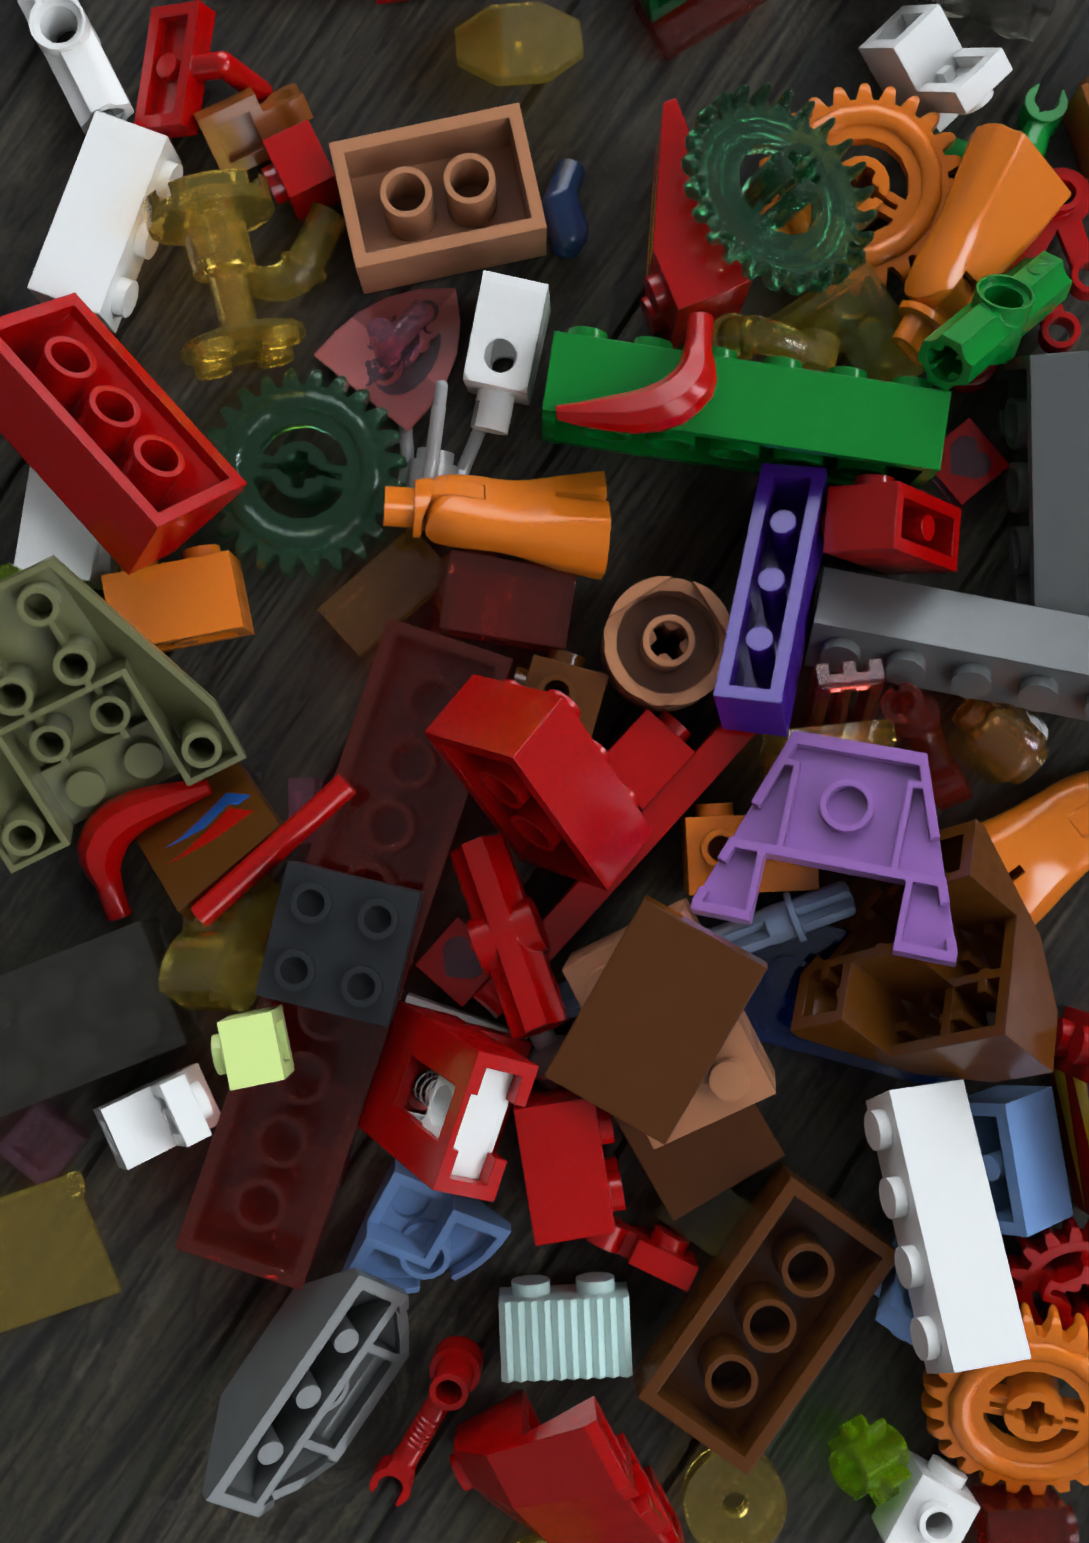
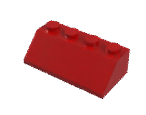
(106, 434)

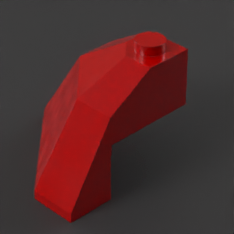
(564, 1475)

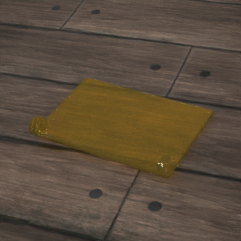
(50, 1253)

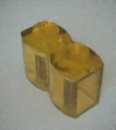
(222, 962)

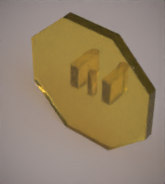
(519, 43)

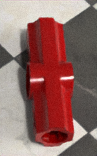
(509, 936)

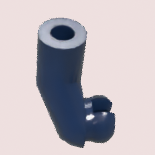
(563, 210)

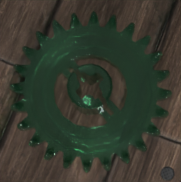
(799, 170)
(362, 479)

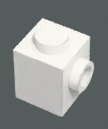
(930, 1505)

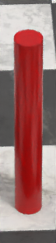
(273, 850)

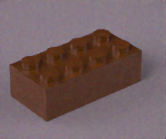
(763, 1318)

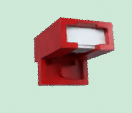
(447, 1098)

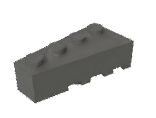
(1048, 478)

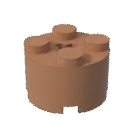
(671, 608)

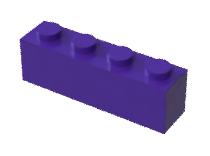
(772, 601)

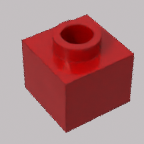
(299, 170)

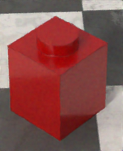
(650, 754)

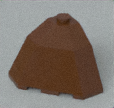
(968, 1021)

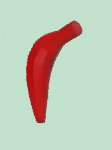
(663, 403)
(117, 824)

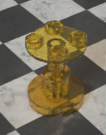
(212, 220)

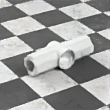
(78, 63)

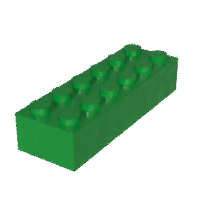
(756, 412)

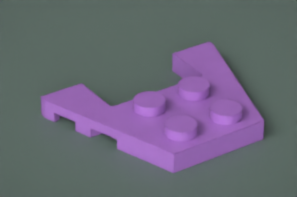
(848, 813)

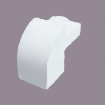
(925, 60)
(159, 1116)

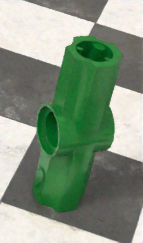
(994, 320)

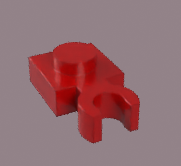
(655, 1252)

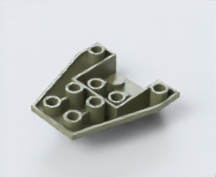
(88, 712)

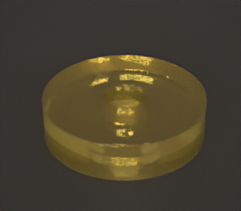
(754, 1521)

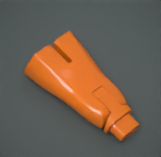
(990, 218)
(541, 520)
(1045, 842)

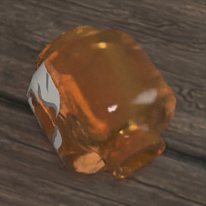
(999, 741)

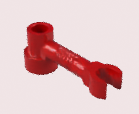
(454, 1374)

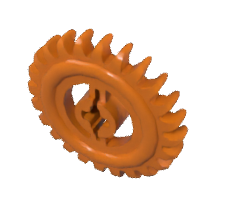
(921, 159)
(1031, 1408)

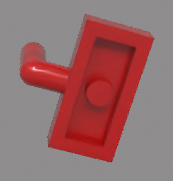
(179, 65)

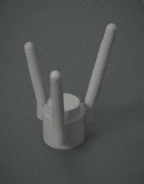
(431, 460)

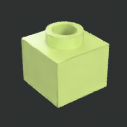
(253, 1048)

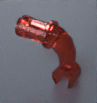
(917, 719)

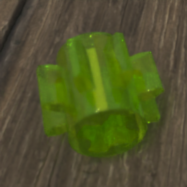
(869, 1459)

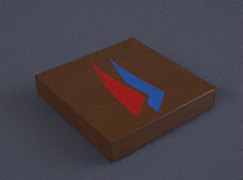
(209, 837)

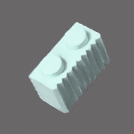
(564, 1329)

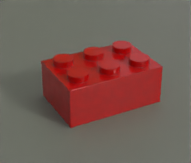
(541, 778)

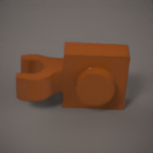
(240, 124)

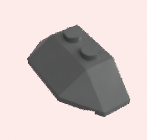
(306, 1389)

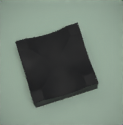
(339, 943)

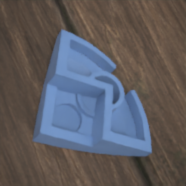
(423, 1232)

